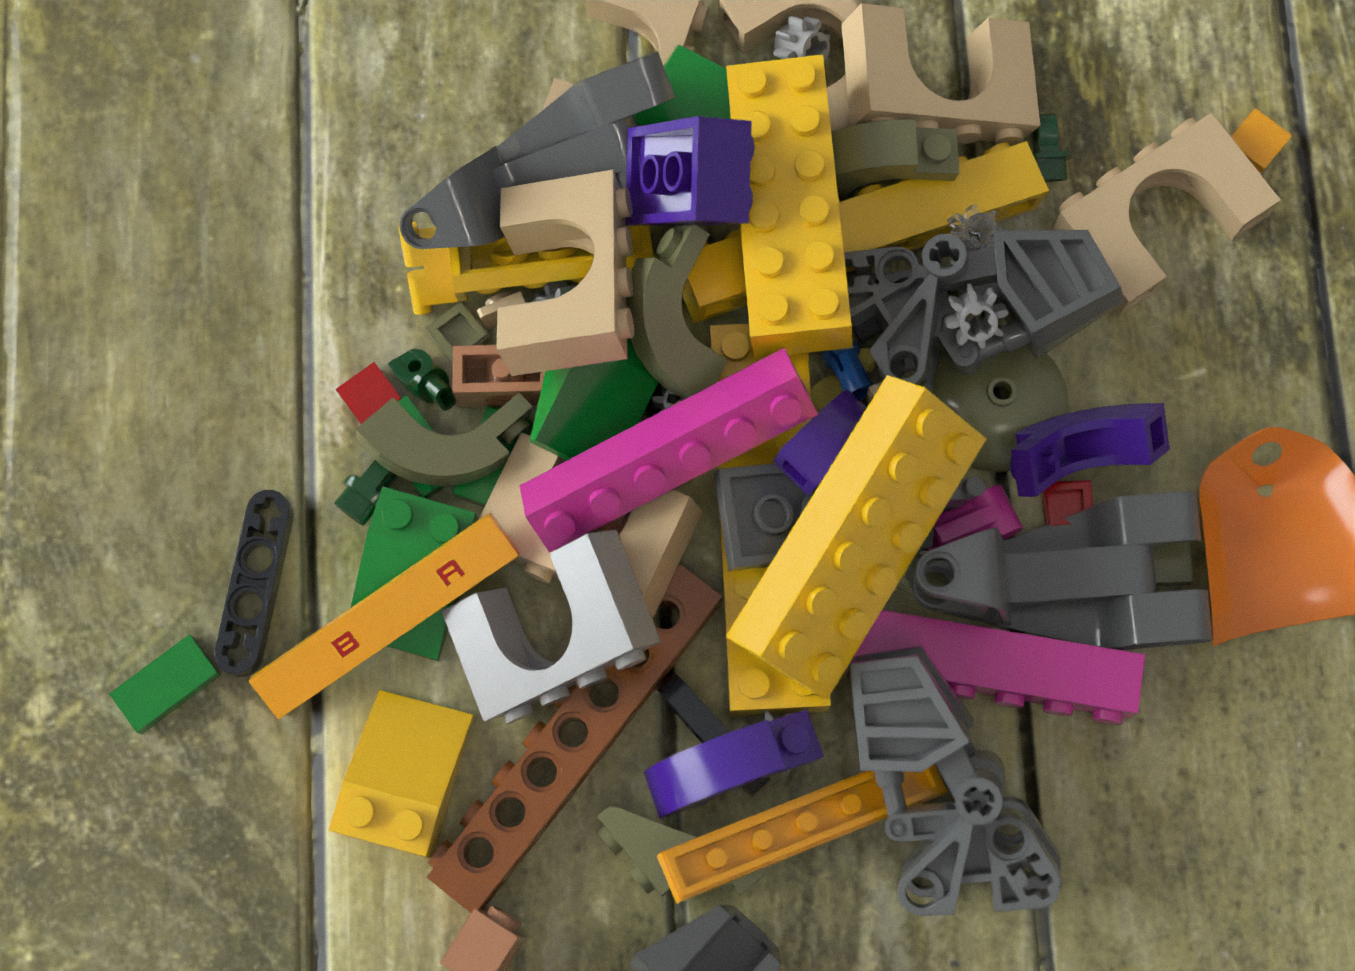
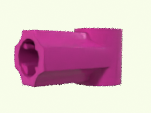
(982, 513)

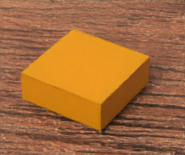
(1260, 139)

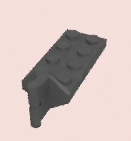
(763, 505)

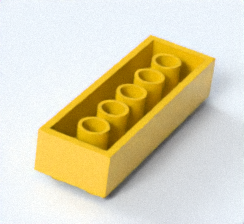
(794, 222)
(857, 536)

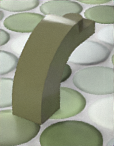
(892, 151)
(660, 330)
(441, 459)

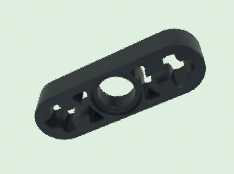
(697, 717)

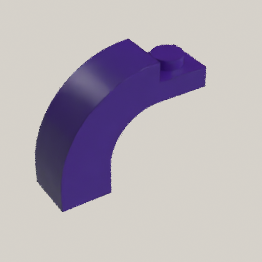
(1087, 440)
(818, 443)
(732, 762)

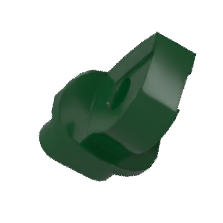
(1045, 144)
(426, 384)
(363, 492)

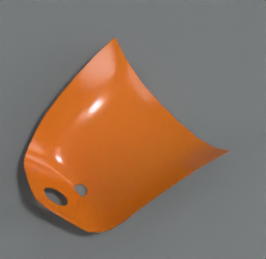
(1279, 554)

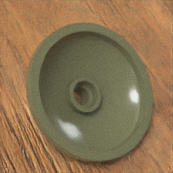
(1034, 390)

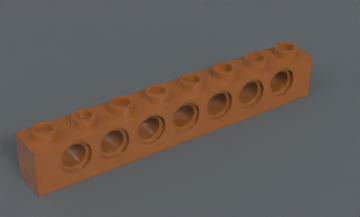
(477, 886)

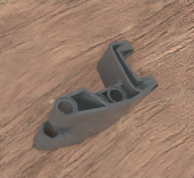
(570, 137)
(1077, 579)

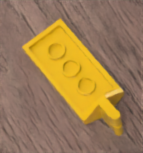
(493, 266)

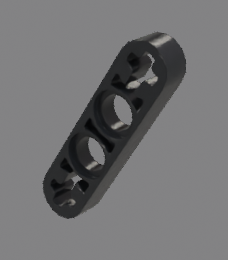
(245, 582)

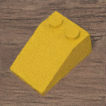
(402, 774)

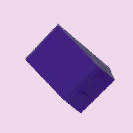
(690, 172)

